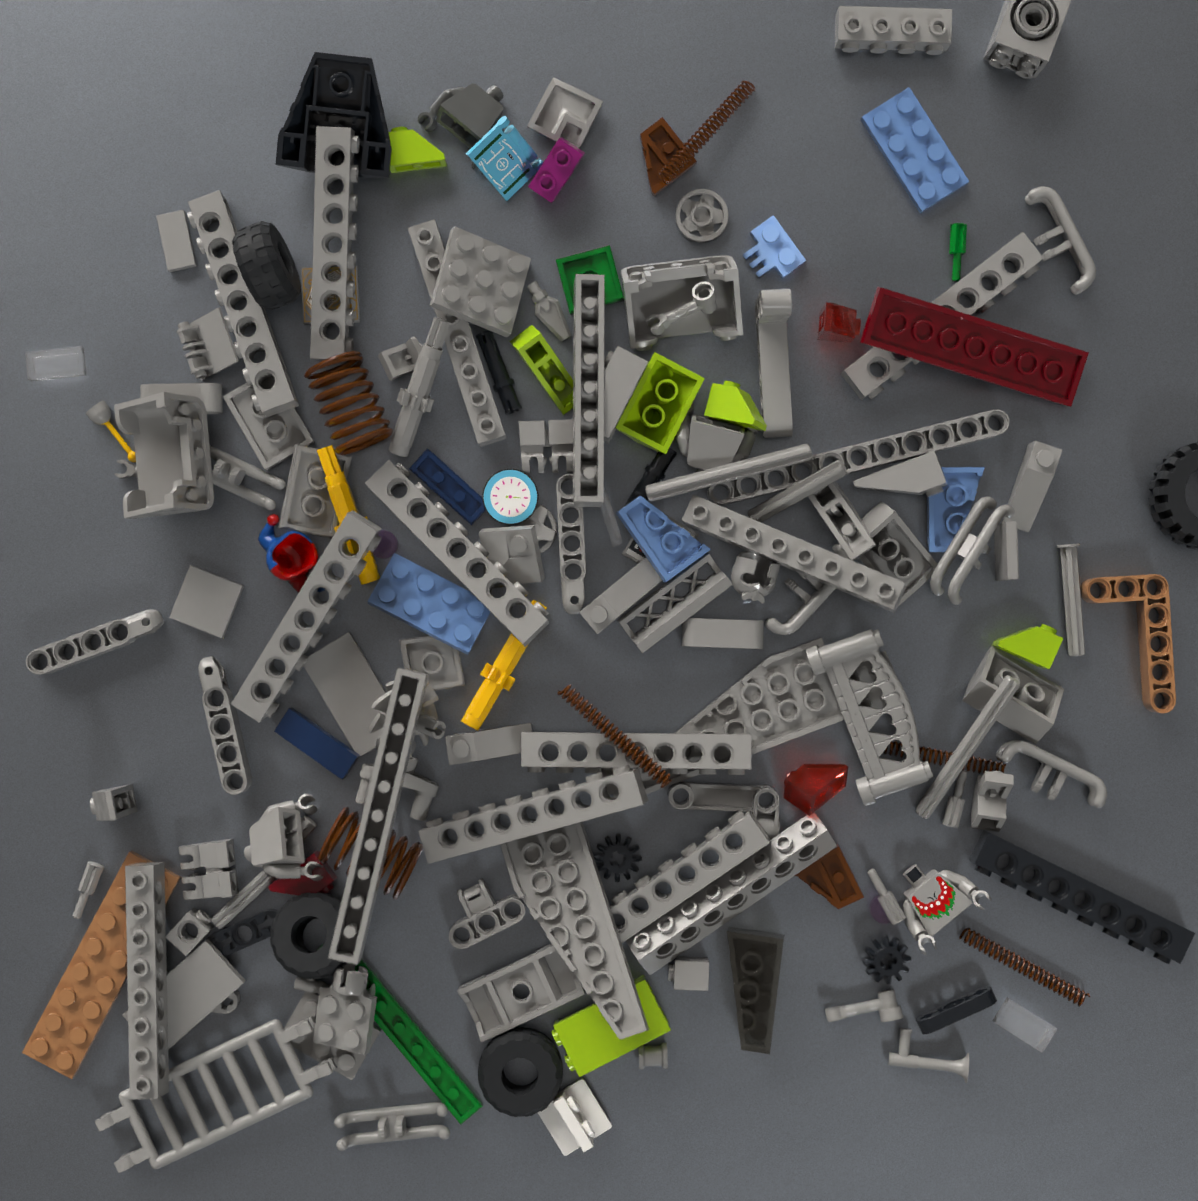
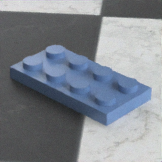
(914, 150)
(429, 603)

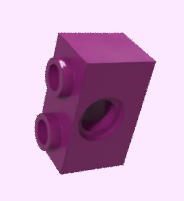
(556, 169)

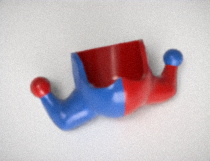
(288, 555)

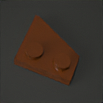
(832, 879)

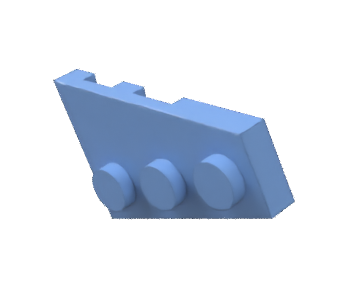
(660, 539)

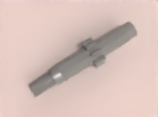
(416, 397)

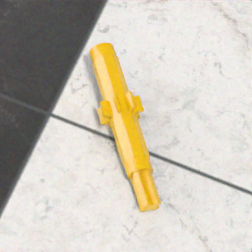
(343, 503)
(496, 678)

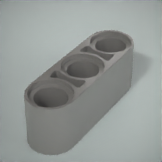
(207, 392)
(722, 633)

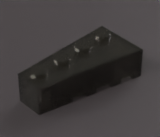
(756, 976)

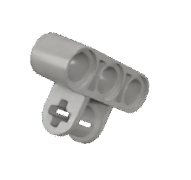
(483, 905)

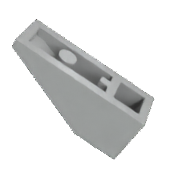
(910, 477)
(1032, 483)
(842, 520)
(621, 596)
(485, 743)
(113, 803)

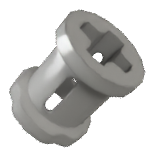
(653, 1056)

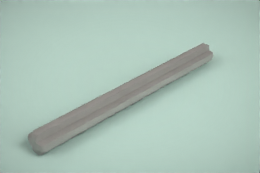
(728, 472)
(967, 746)

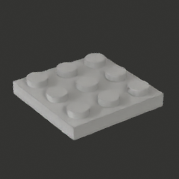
(480, 282)

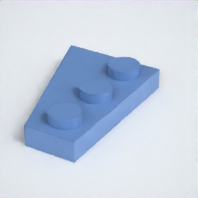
(950, 508)

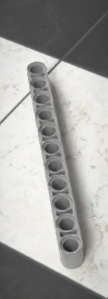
(872, 459)

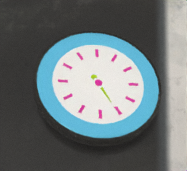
(510, 496)

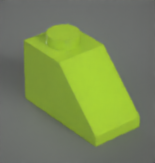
(413, 151)
(733, 406)
(1032, 645)

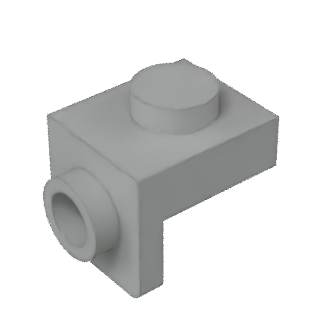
(401, 359)

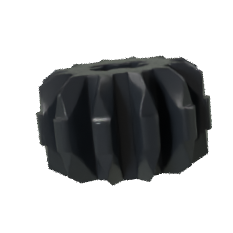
(614, 867)
(894, 965)

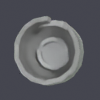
(754, 576)

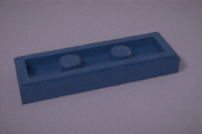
(448, 486)
(316, 743)

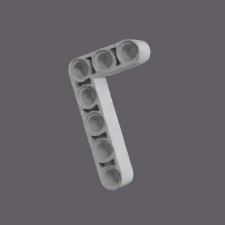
(771, 316)

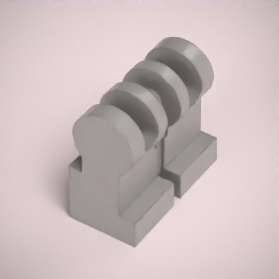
(535, 437)
(217, 880)

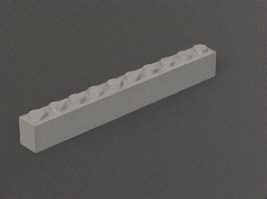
(378, 816)

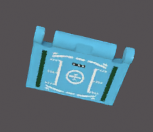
(505, 158)

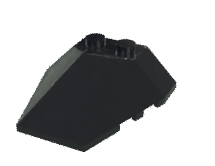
(337, 94)

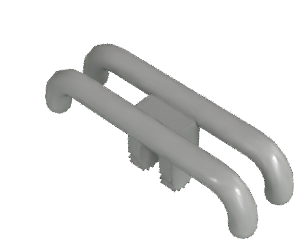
(1070, 234)
(230, 472)
(968, 547)
(810, 603)
(1097, 788)
(392, 1124)

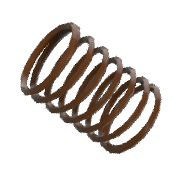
(335, 374)
(339, 828)

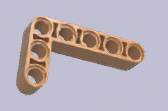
(1146, 631)

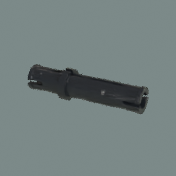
(499, 373)
(653, 473)

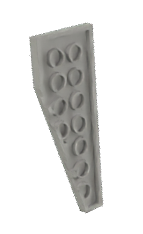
(771, 703)
(566, 896)

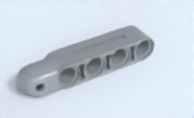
(570, 587)
(136, 625)
(210, 683)

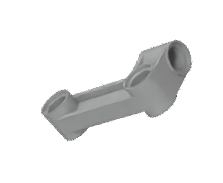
(730, 798)

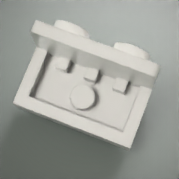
(575, 1118)

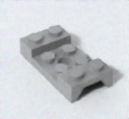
(499, 1010)

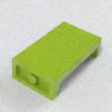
(593, 1042)

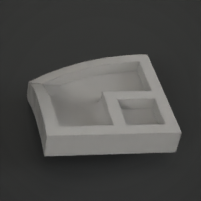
(565, 113)
(516, 551)

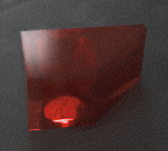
(838, 323)
(814, 785)

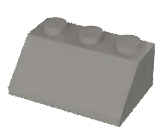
(1033, 705)

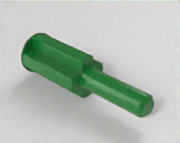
(957, 247)

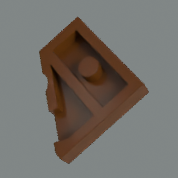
(659, 146)

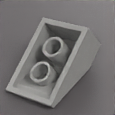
(621, 378)
(896, 550)

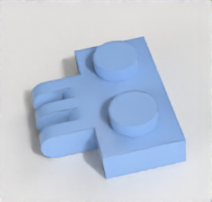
(774, 249)

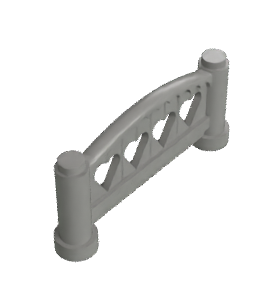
(882, 774)

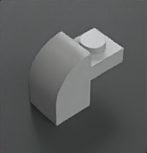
(989, 800)

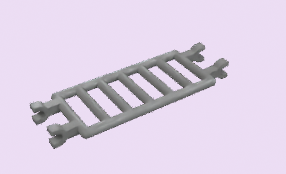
(230, 1126)

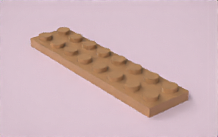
(89, 982)

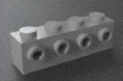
(893, 29)

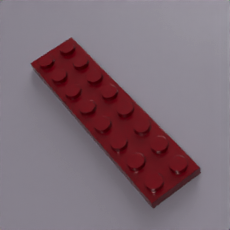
(973, 347)

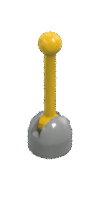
(100, 415)

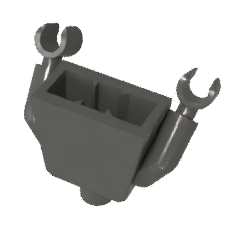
(466, 112)

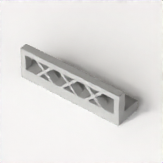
(681, 609)

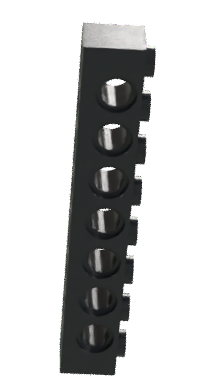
(1174, 938)

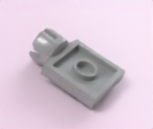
(346, 1011)

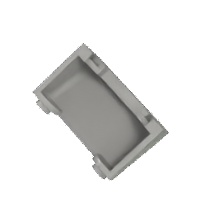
(669, 285)
(169, 454)

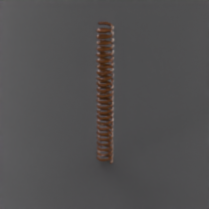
(697, 144)
(622, 744)
(892, 744)
(1071, 995)

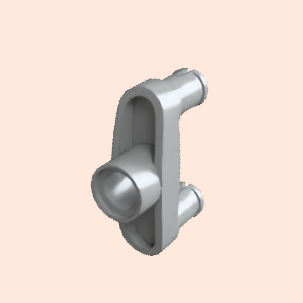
(424, 788)

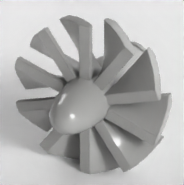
(427, 720)

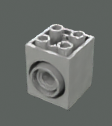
(1026, 35)

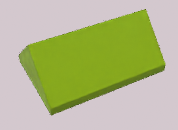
(659, 403)

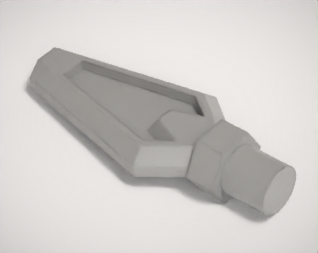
(549, 312)

